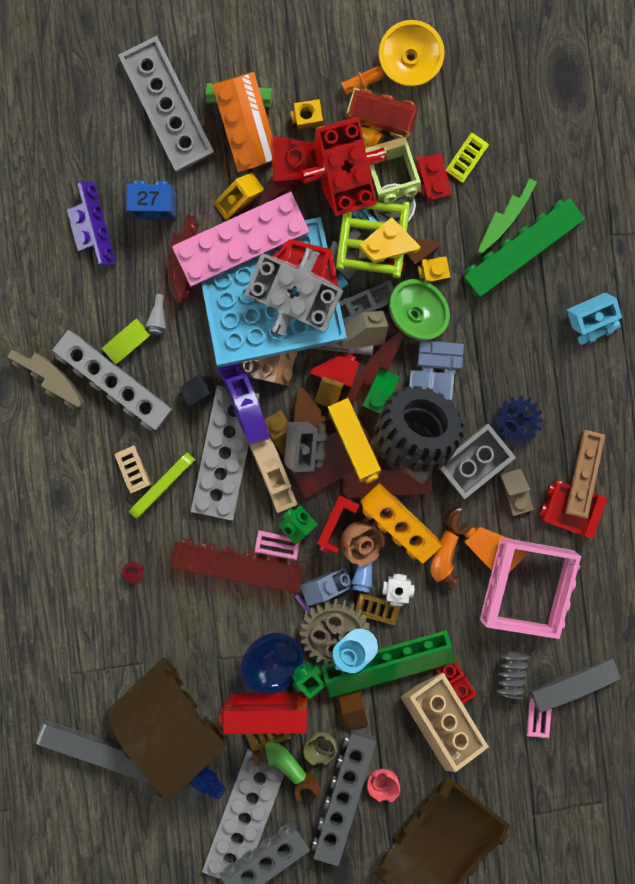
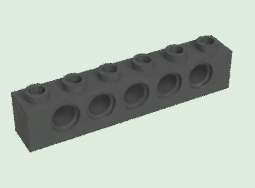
(332, 851)

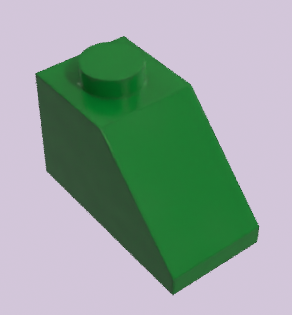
(380, 390)

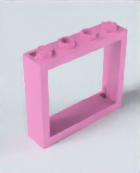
(498, 580)

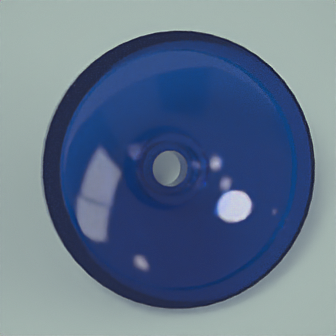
(274, 672)

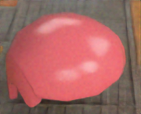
(383, 785)

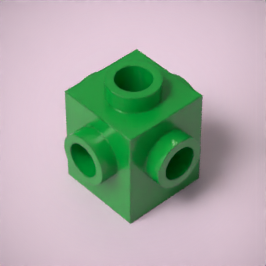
(297, 524)
(308, 680)

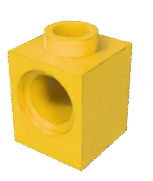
(311, 106)

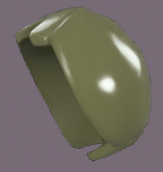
(320, 748)

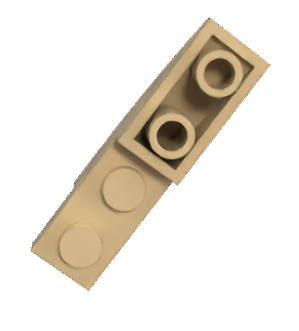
(273, 475)

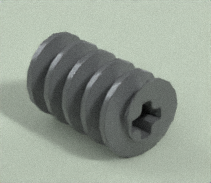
(513, 674)

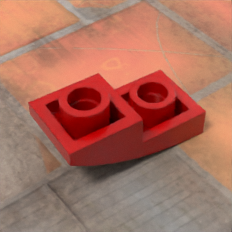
(458, 681)

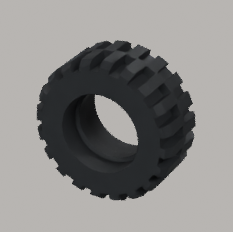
(410, 448)

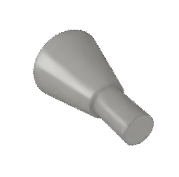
(156, 321)

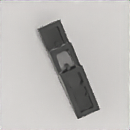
(366, 301)
(575, 685)

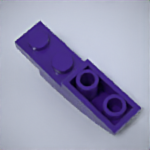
(244, 403)

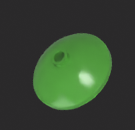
(427, 306)

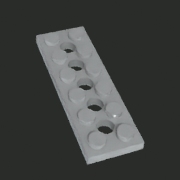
(151, 99)
(211, 461)
(239, 804)

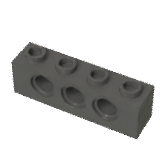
(268, 848)

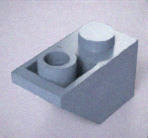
(326, 586)

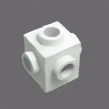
(394, 582)

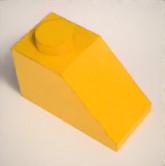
(238, 195)

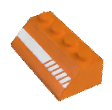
(244, 120)

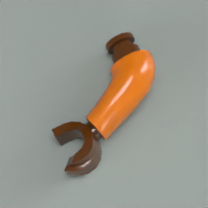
(441, 563)

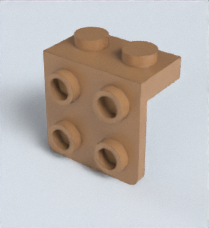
(272, 369)

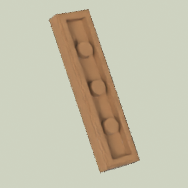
(585, 474)

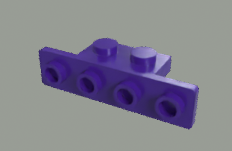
(89, 224)

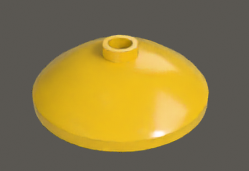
(413, 39)

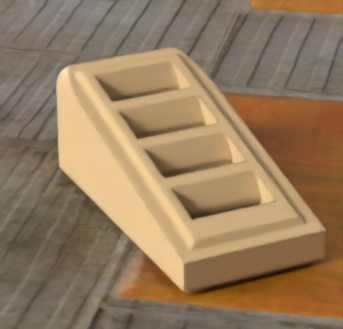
(125, 472)

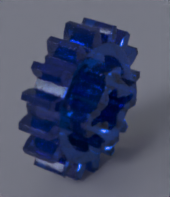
(519, 409)

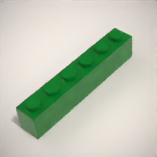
(523, 248)
(392, 663)

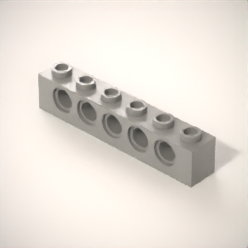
(65, 351)

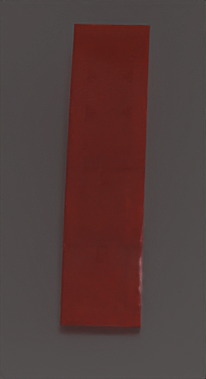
(381, 359)

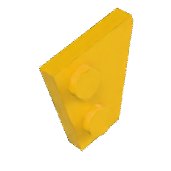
(388, 242)

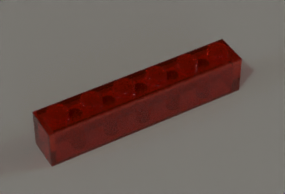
(237, 566)

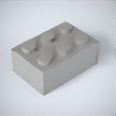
(477, 461)

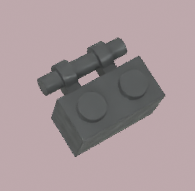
(305, 446)

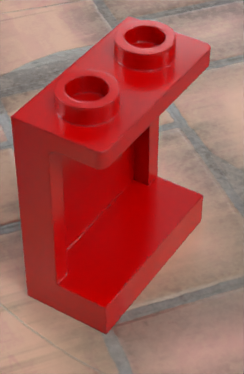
(340, 503)
(555, 507)

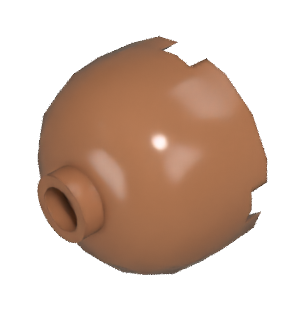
(361, 542)

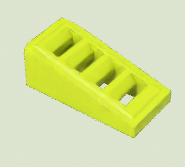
(477, 142)

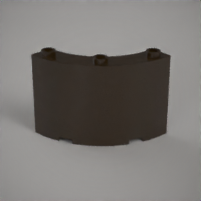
(164, 730)
(442, 839)

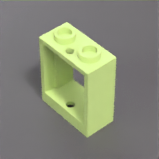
(394, 149)

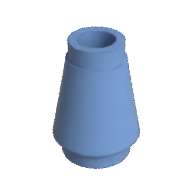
(363, 578)

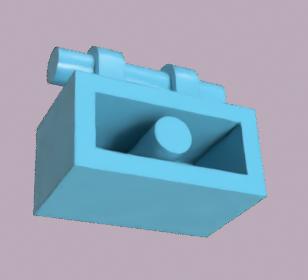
(595, 317)

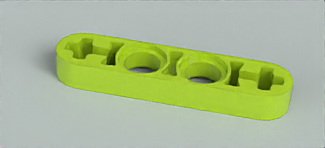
(162, 485)

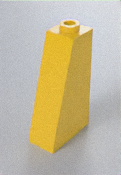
(354, 441)

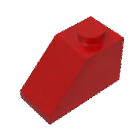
(339, 369)

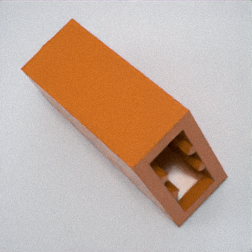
(485, 545)

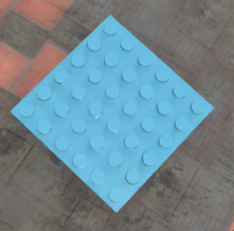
(244, 325)

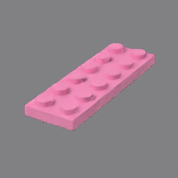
(240, 239)

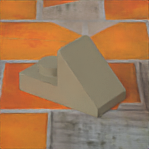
(517, 492)

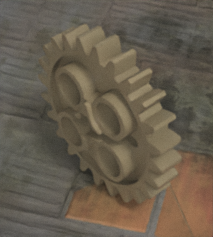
(320, 644)

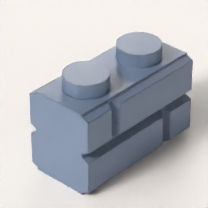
(440, 356)

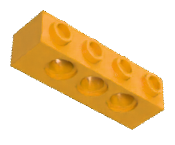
(381, 499)

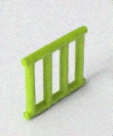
(345, 242)

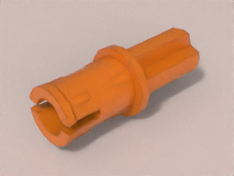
(363, 79)

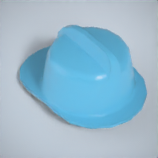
(355, 651)

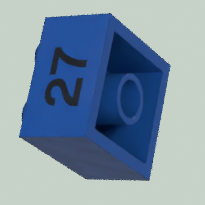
(151, 200)

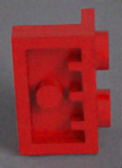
(433, 177)

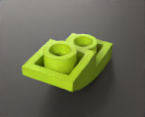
(126, 341)

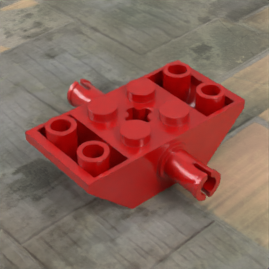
(347, 187)

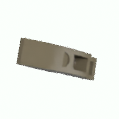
(55, 380)

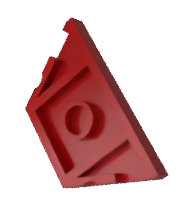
(324, 266)

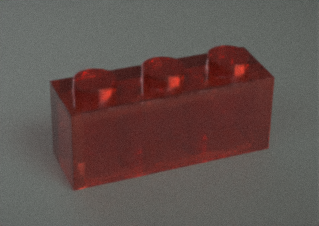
(383, 112)

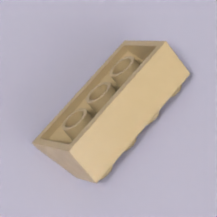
(444, 722)

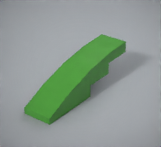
(501, 222)

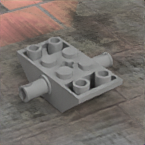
(273, 286)

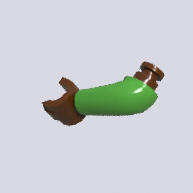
(281, 758)

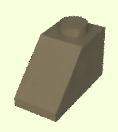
(366, 329)

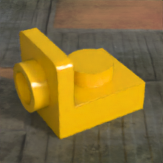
(434, 269)

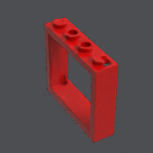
(264, 713)

